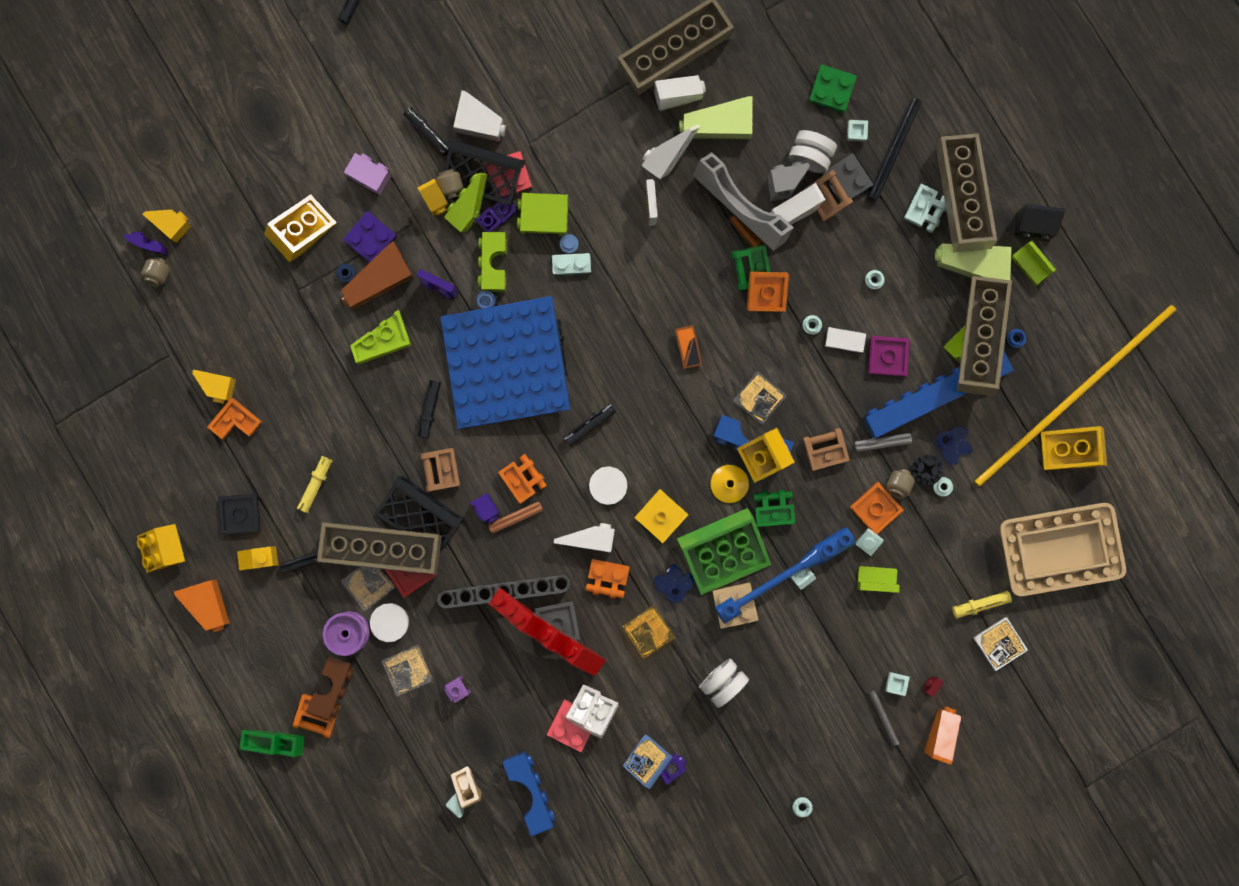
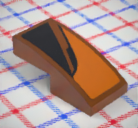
(688, 346)

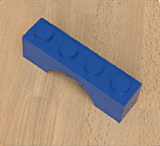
(730, 432)
(520, 769)

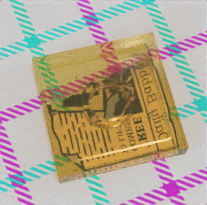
(648, 632)

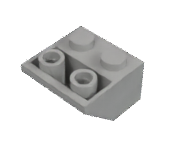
(785, 180)

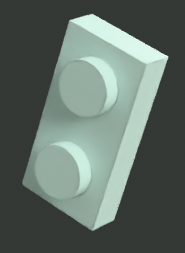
(571, 264)

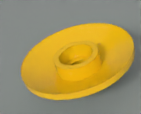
(719, 483)

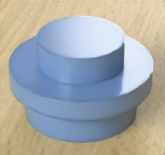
(569, 243)
(486, 299)

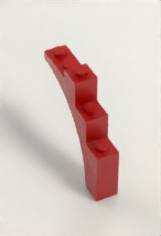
(546, 633)

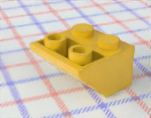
(160, 548)

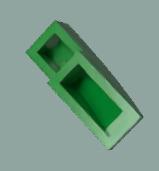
(272, 742)

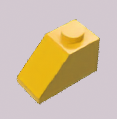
(434, 198)
(169, 222)
(215, 386)
(257, 558)

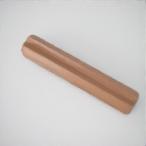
(515, 517)

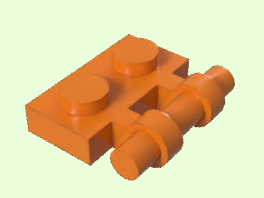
(518, 483)
(607, 572)

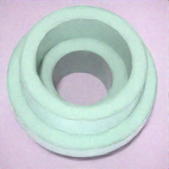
(880, 279)
(818, 324)
(937, 489)
(802, 813)

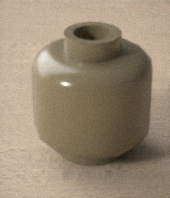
(449, 183)
(155, 272)
(900, 483)

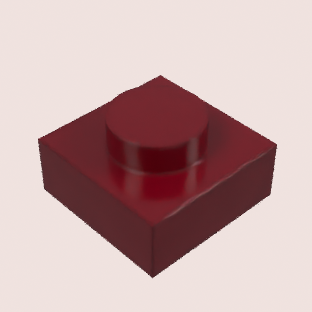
(932, 685)

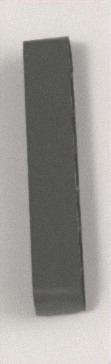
(493, 588)

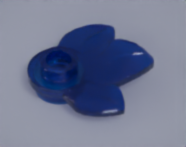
(956, 444)
(674, 580)

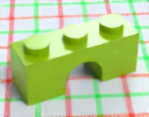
(492, 245)

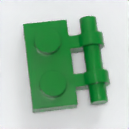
(774, 515)

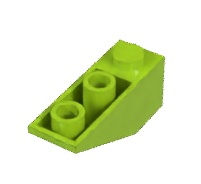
(467, 207)

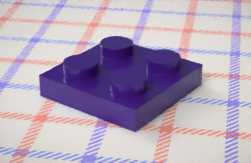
(369, 236)
(430, 282)

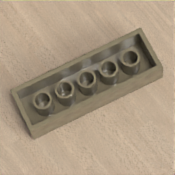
(675, 45)
(966, 193)
(984, 336)
(379, 548)

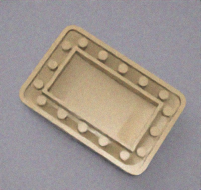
(1062, 549)

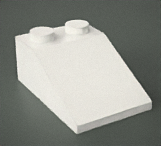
(664, 157)

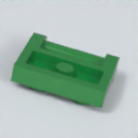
(757, 262)

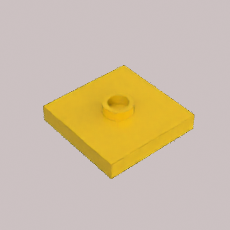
(661, 516)

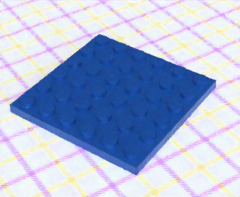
(505, 362)

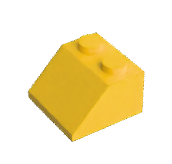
(765, 455)

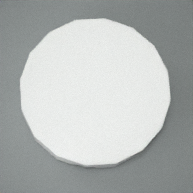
(608, 485)
(389, 622)

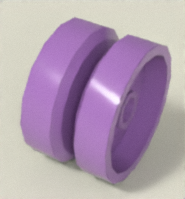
(335, 632)

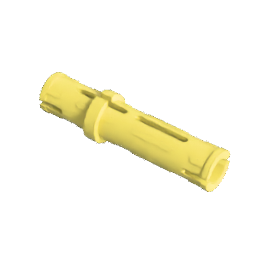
(314, 484)
(976, 606)

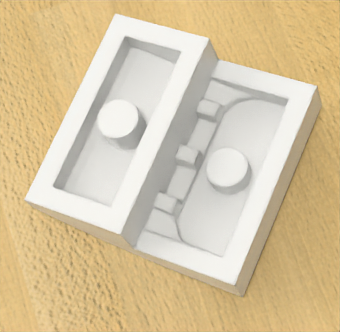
(592, 711)

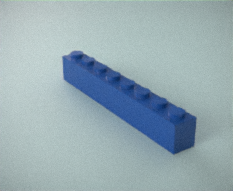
(919, 403)

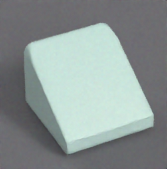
(454, 805)

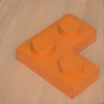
(234, 415)

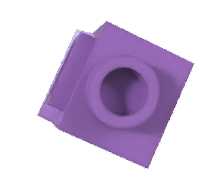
(456, 690)

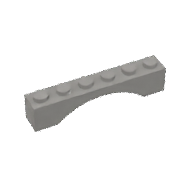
(769, 227)

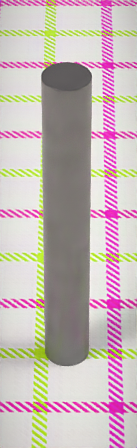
(884, 718)

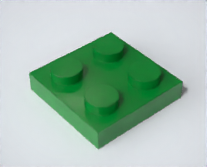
(832, 88)

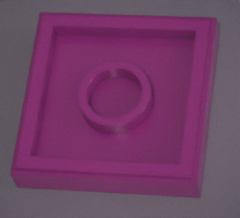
(888, 356)

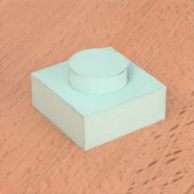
(857, 130)
(869, 541)
(803, 578)
(897, 683)

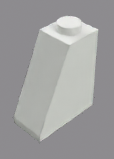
(678, 91)
(477, 119)
(800, 205)

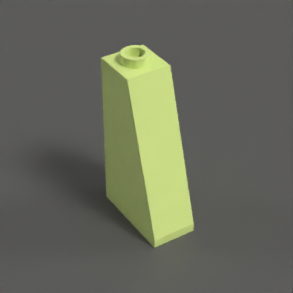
(722, 121)
(981, 263)

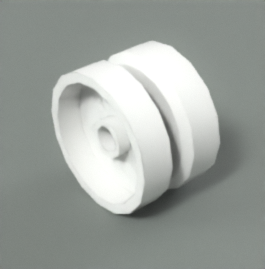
(813, 149)
(724, 683)

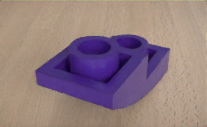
(496, 216)
(142, 242)

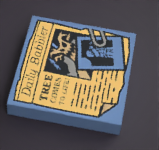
(647, 761)

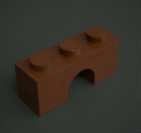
(326, 705)

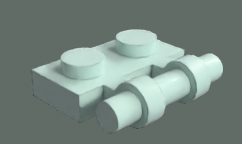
(920, 206)

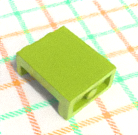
(543, 213)

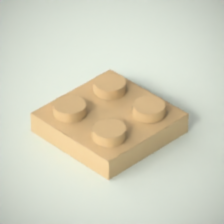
(748, 611)

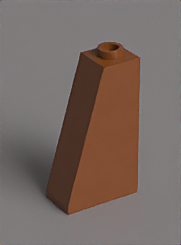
(377, 278)

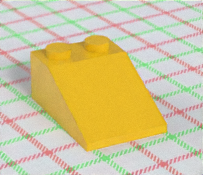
(299, 228)
(1074, 448)

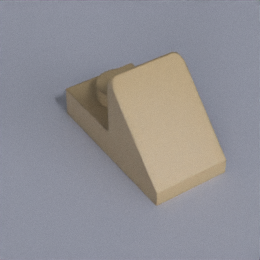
(466, 787)

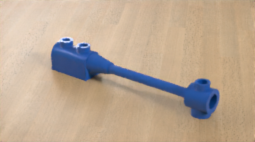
(819, 554)

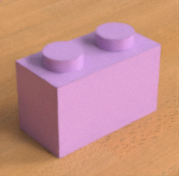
(367, 173)

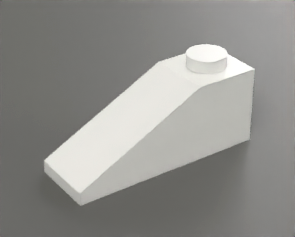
(592, 538)

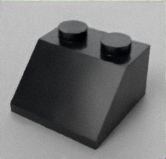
(1038, 222)

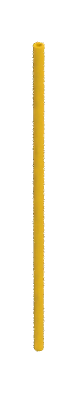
(1075, 395)

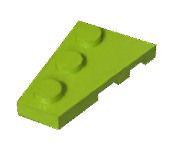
(383, 340)

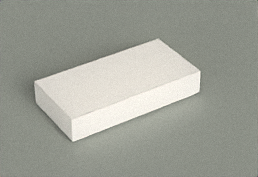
(845, 340)

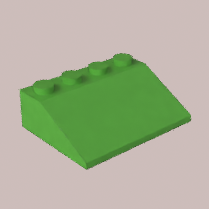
(724, 551)

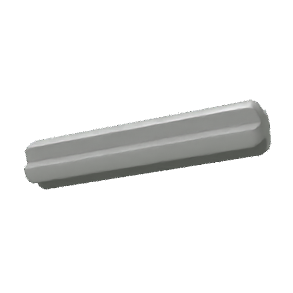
(883, 442)

